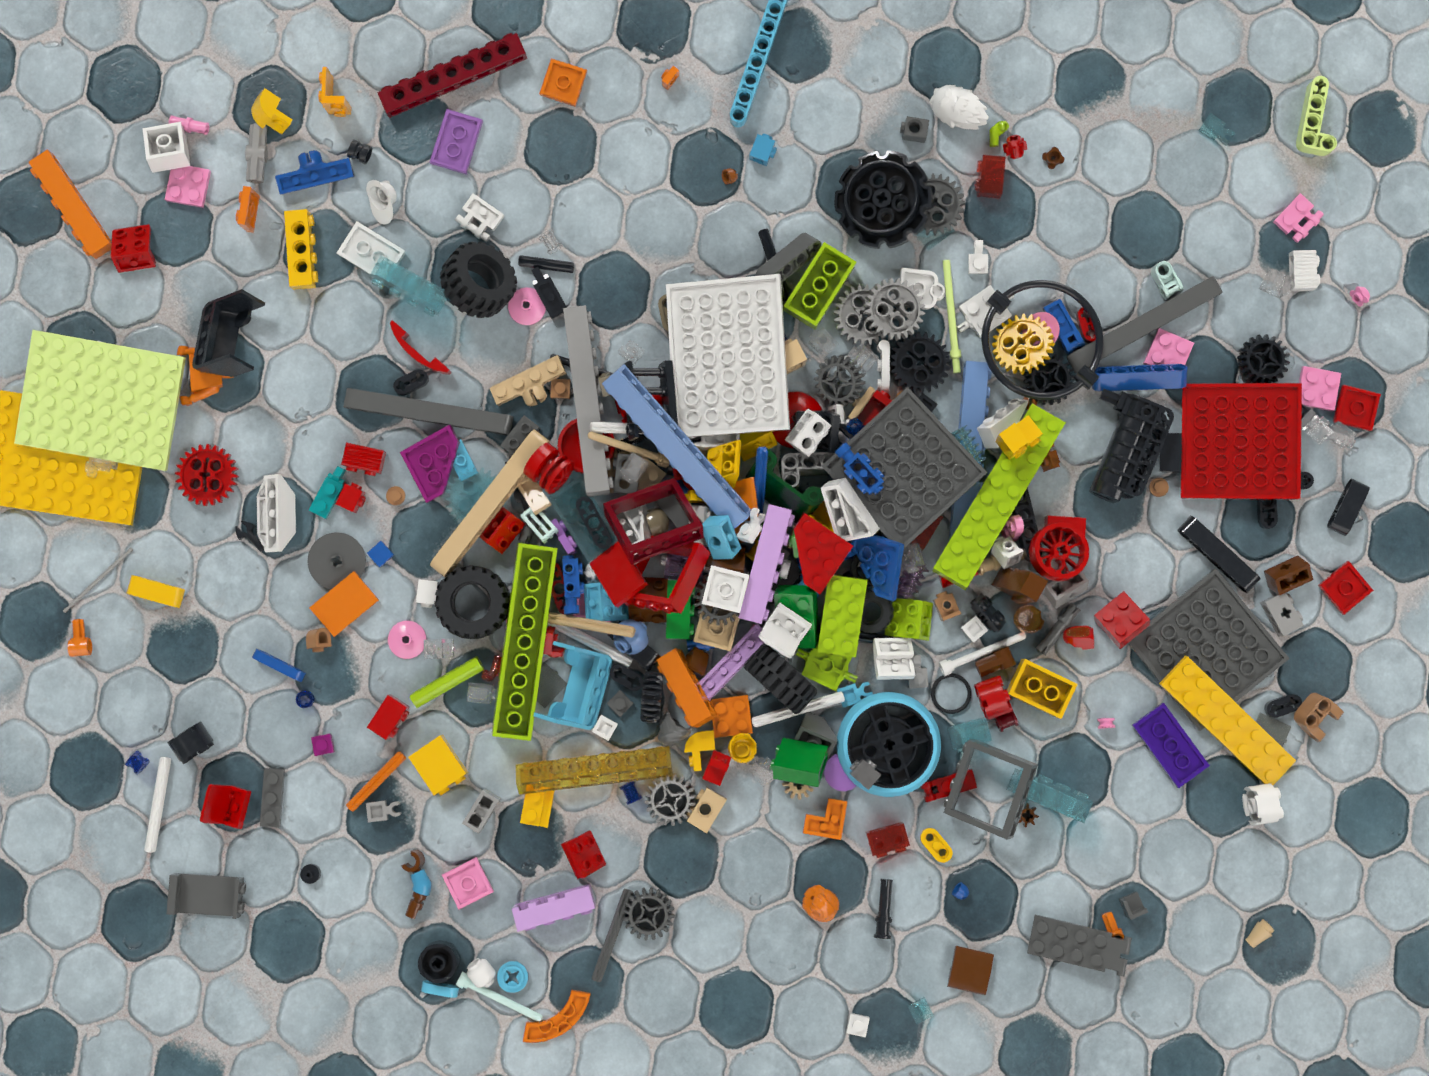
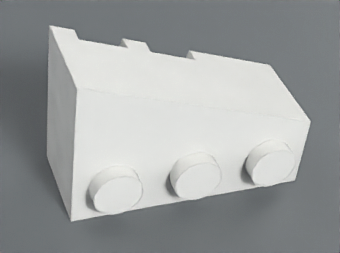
(846, 511)

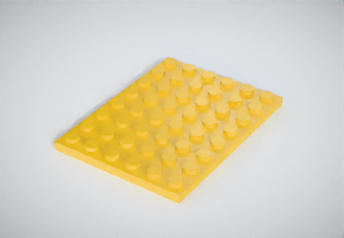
(58, 480)

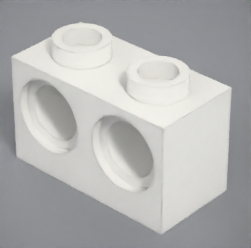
(804, 429)

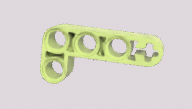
(1316, 116)

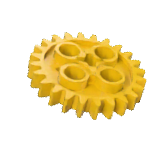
(1034, 354)

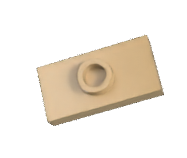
(860, 403)
(534, 495)

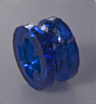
(303, 693)

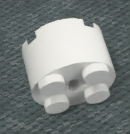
(1262, 804)

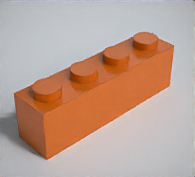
(686, 688)

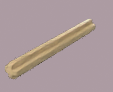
(590, 624)

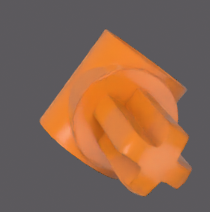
(79, 644)
(1111, 926)

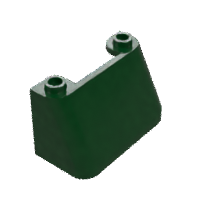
(783, 495)

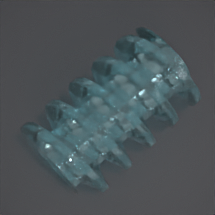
(962, 436)

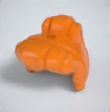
(820, 903)

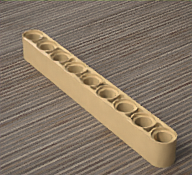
(486, 506)

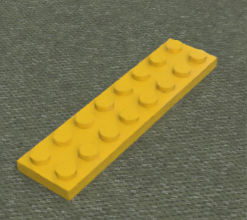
(1227, 721)

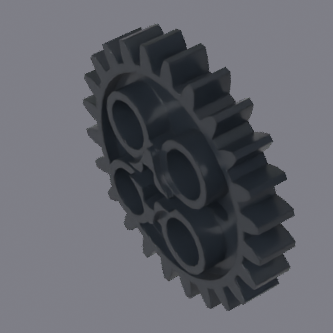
(908, 375)

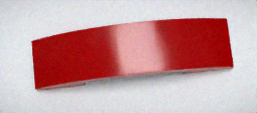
(401, 335)

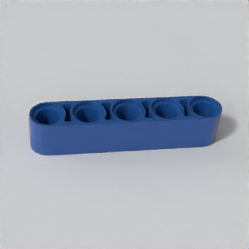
(1141, 377)

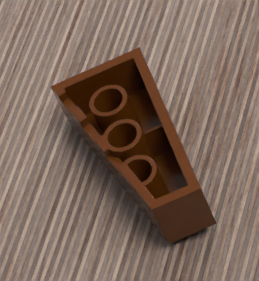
(1020, 584)

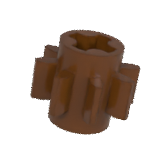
(1029, 819)

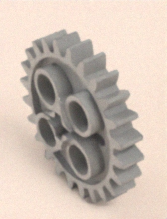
(848, 309)
(884, 322)

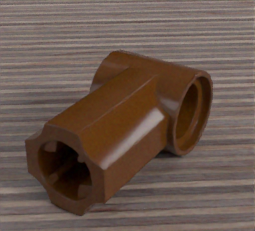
(997, 661)

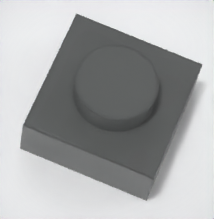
(620, 703)

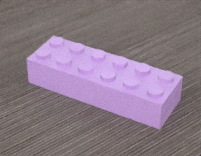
(765, 564)

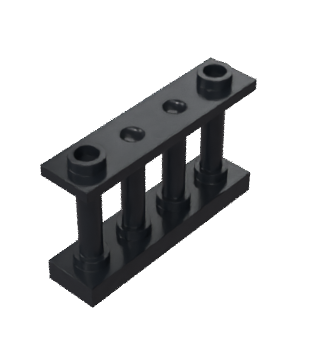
(665, 390)

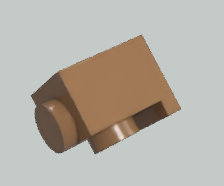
(944, 613)

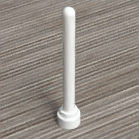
(948, 666)

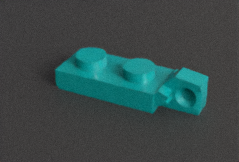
(328, 493)

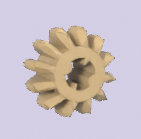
(797, 790)

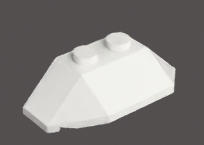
(275, 513)

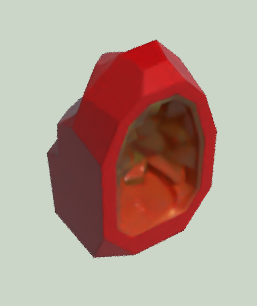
(1079, 637)

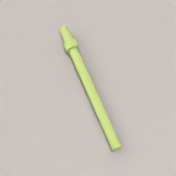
(955, 352)

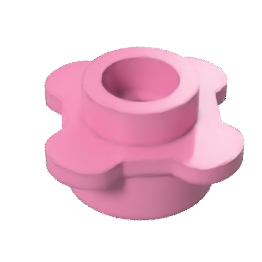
(1360, 295)

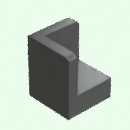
(1132, 905)

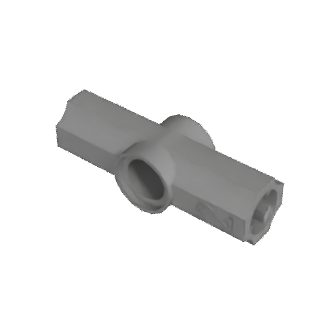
(256, 154)

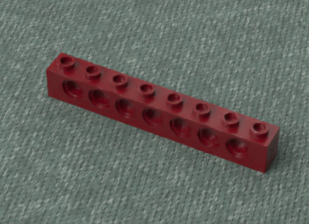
(448, 84)

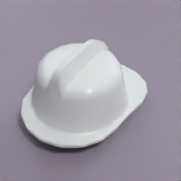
(381, 199)

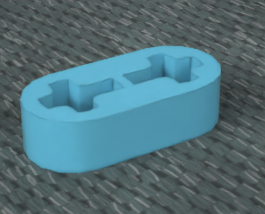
(440, 989)

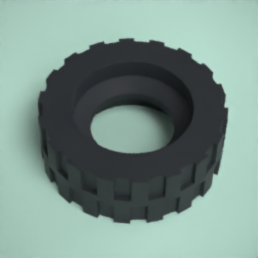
(885, 617)

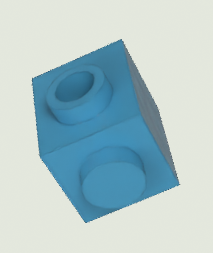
(763, 149)

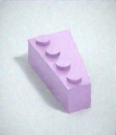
(553, 907)

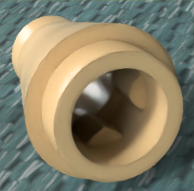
(1259, 933)

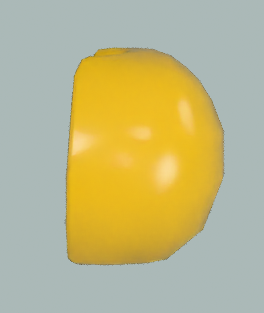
(742, 748)

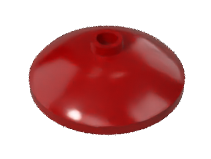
(797, 402)
(570, 445)

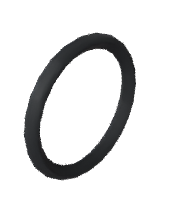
(968, 694)

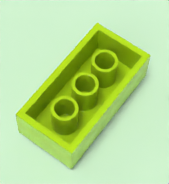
(819, 286)
(842, 616)

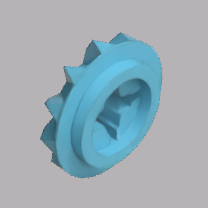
(512, 986)

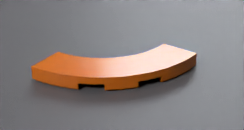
(561, 1022)

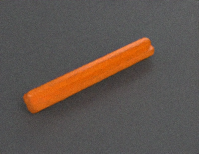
(376, 781)

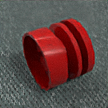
(548, 468)

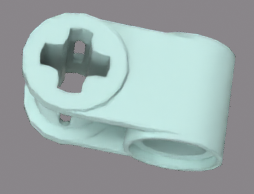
(1167, 280)

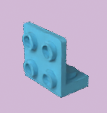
(599, 605)

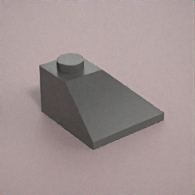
(817, 731)

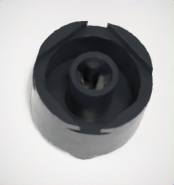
(190, 741)
(433, 971)

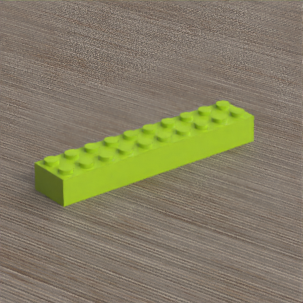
(995, 504)
(524, 641)

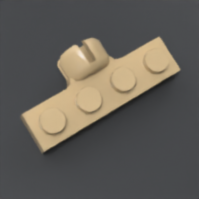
(529, 383)

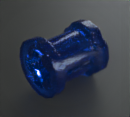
(851, 428)
(630, 792)

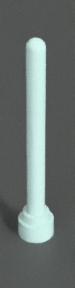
(465, 982)

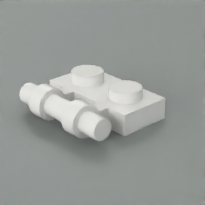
(483, 213)

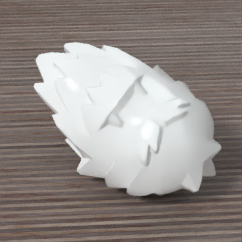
(958, 107)

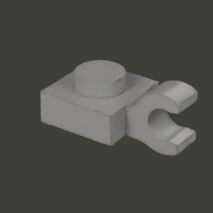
(921, 677)

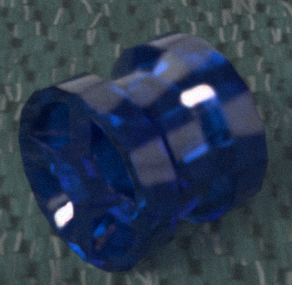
(137, 762)

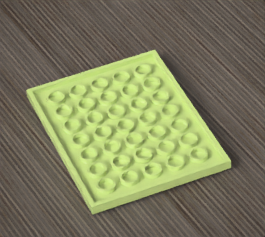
(99, 400)

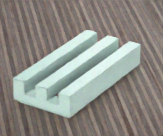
(549, 534)

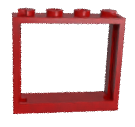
(684, 586)

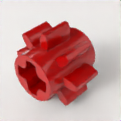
(1015, 146)

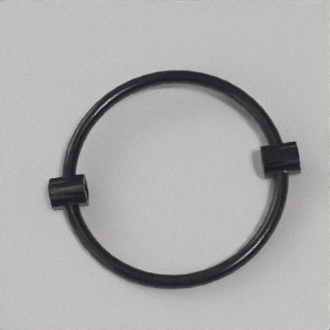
(1086, 375)

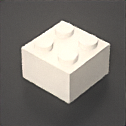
(166, 147)

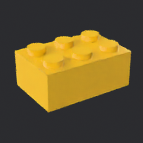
(1041, 688)

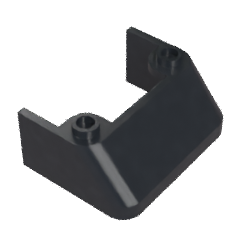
(219, 334)

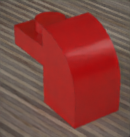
(716, 768)

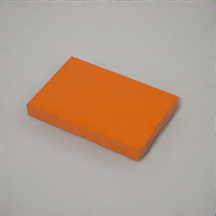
(344, 603)

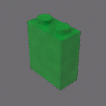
(799, 762)

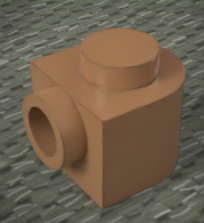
(318, 639)

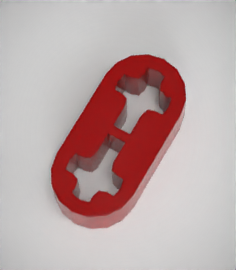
(1083, 326)

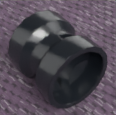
(359, 151)

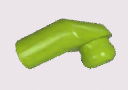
(995, 131)

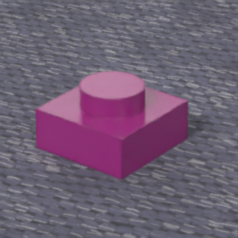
(322, 744)

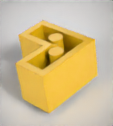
(1018, 437)

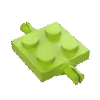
(826, 668)

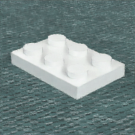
(365, 246)

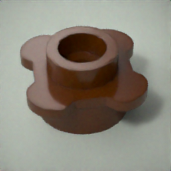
(1054, 152)

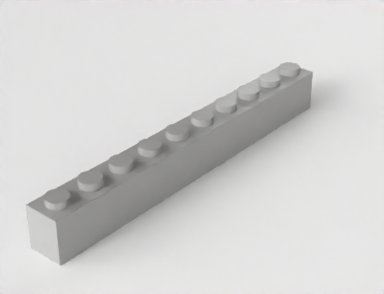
(586, 399)

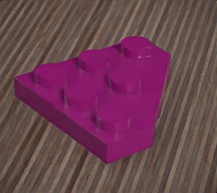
(432, 462)

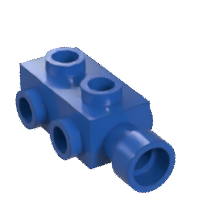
(862, 475)
(572, 579)

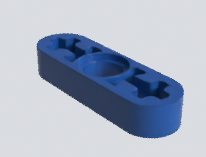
(279, 665)

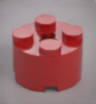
(993, 697)

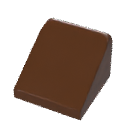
(697, 660)

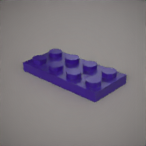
(1170, 745)

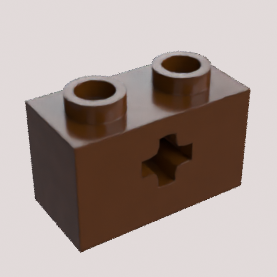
(1288, 575)

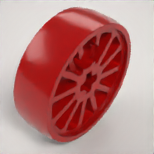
(1046, 569)

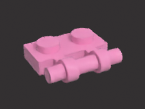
(1294, 213)

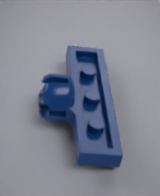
(313, 173)

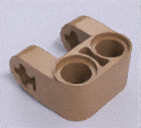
(1313, 712)

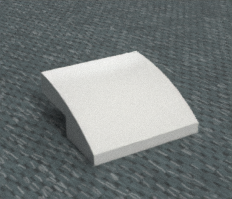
(893, 658)

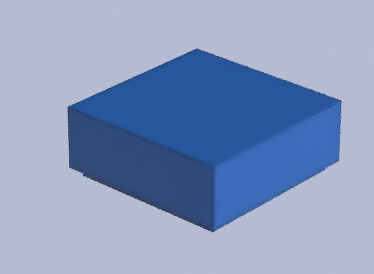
(380, 554)

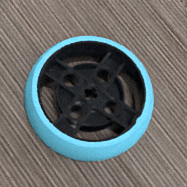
(897, 727)

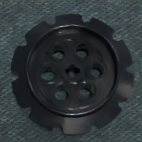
(862, 178)

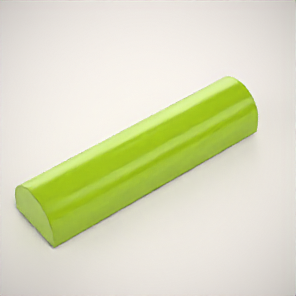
(446, 682)

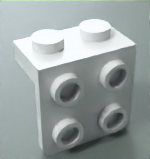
(784, 630)

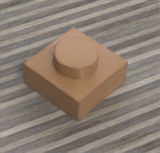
(560, 389)

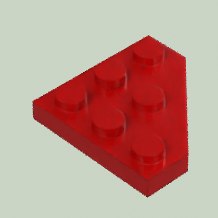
(818, 552)

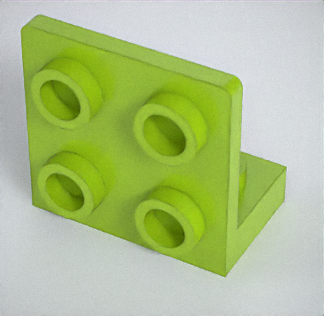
(910, 619)

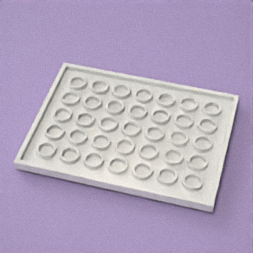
(728, 355)

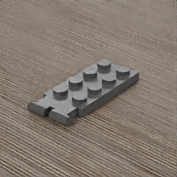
(1078, 945)

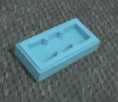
(462, 460)

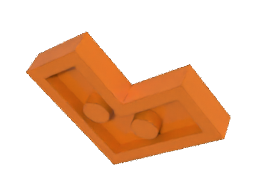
(829, 826)

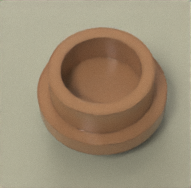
(1158, 487)
(395, 495)

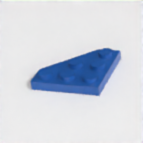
(880, 563)

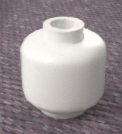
(481, 973)

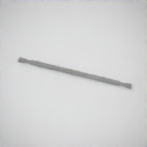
(97, 580)

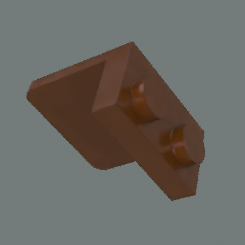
(655, 587)

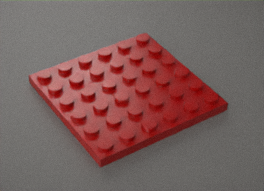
(1241, 441)

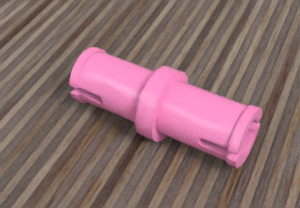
(191, 125)

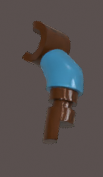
(421, 884)

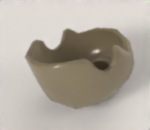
(657, 521)

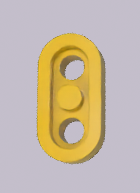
(936, 844)

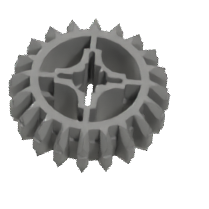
(654, 806)

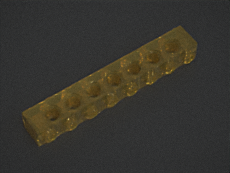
(646, 765)

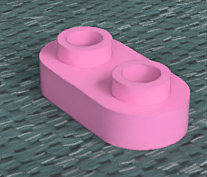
(1014, 527)

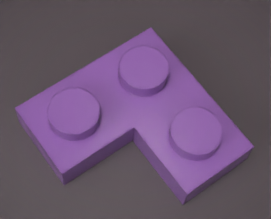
(567, 541)

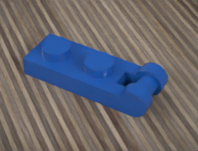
(1066, 325)

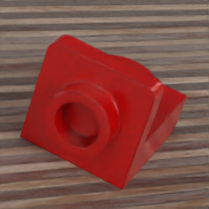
(550, 649)

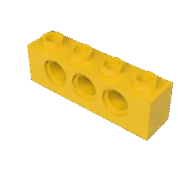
(293, 220)

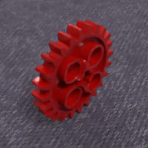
(189, 474)

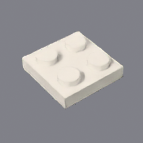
(725, 589)

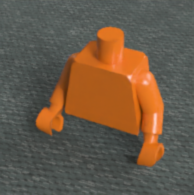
(202, 383)

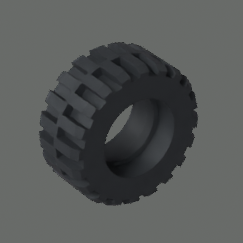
(491, 267)
(446, 602)
(780, 678)

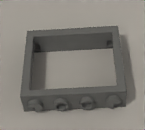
(1019, 798)

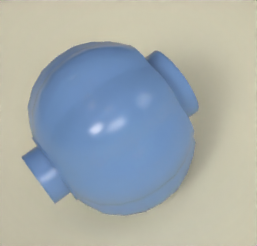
(635, 644)

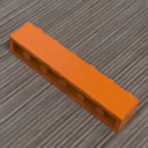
(71, 203)

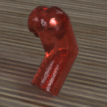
(494, 670)

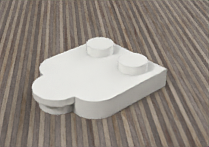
(926, 283)

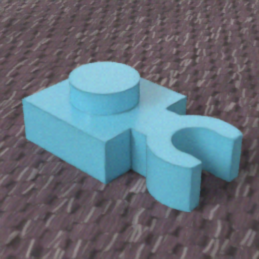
(852, 693)

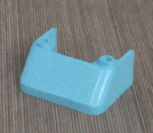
(584, 688)

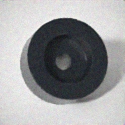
(313, 870)

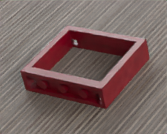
(660, 543)

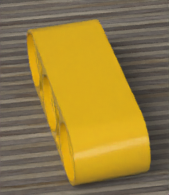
(155, 591)

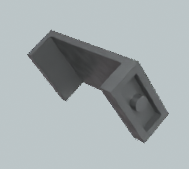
(206, 895)

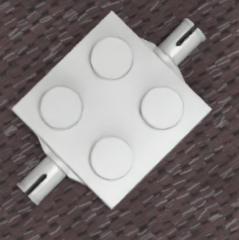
(976, 310)

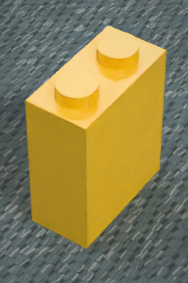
(438, 765)

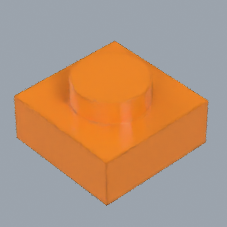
(669, 77)

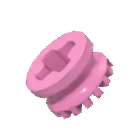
(1106, 723)

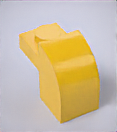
(265, 112)
(699, 742)

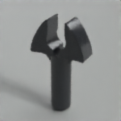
(250, 535)

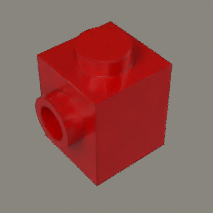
(351, 497)

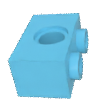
(720, 537)

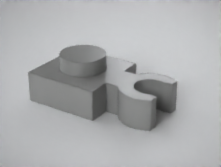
(379, 810)

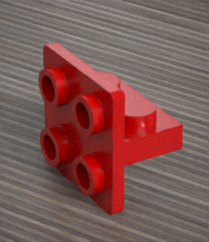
(583, 855)

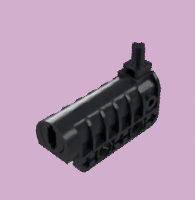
(1129, 445)

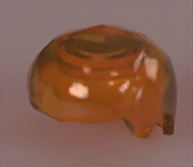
(1028, 619)

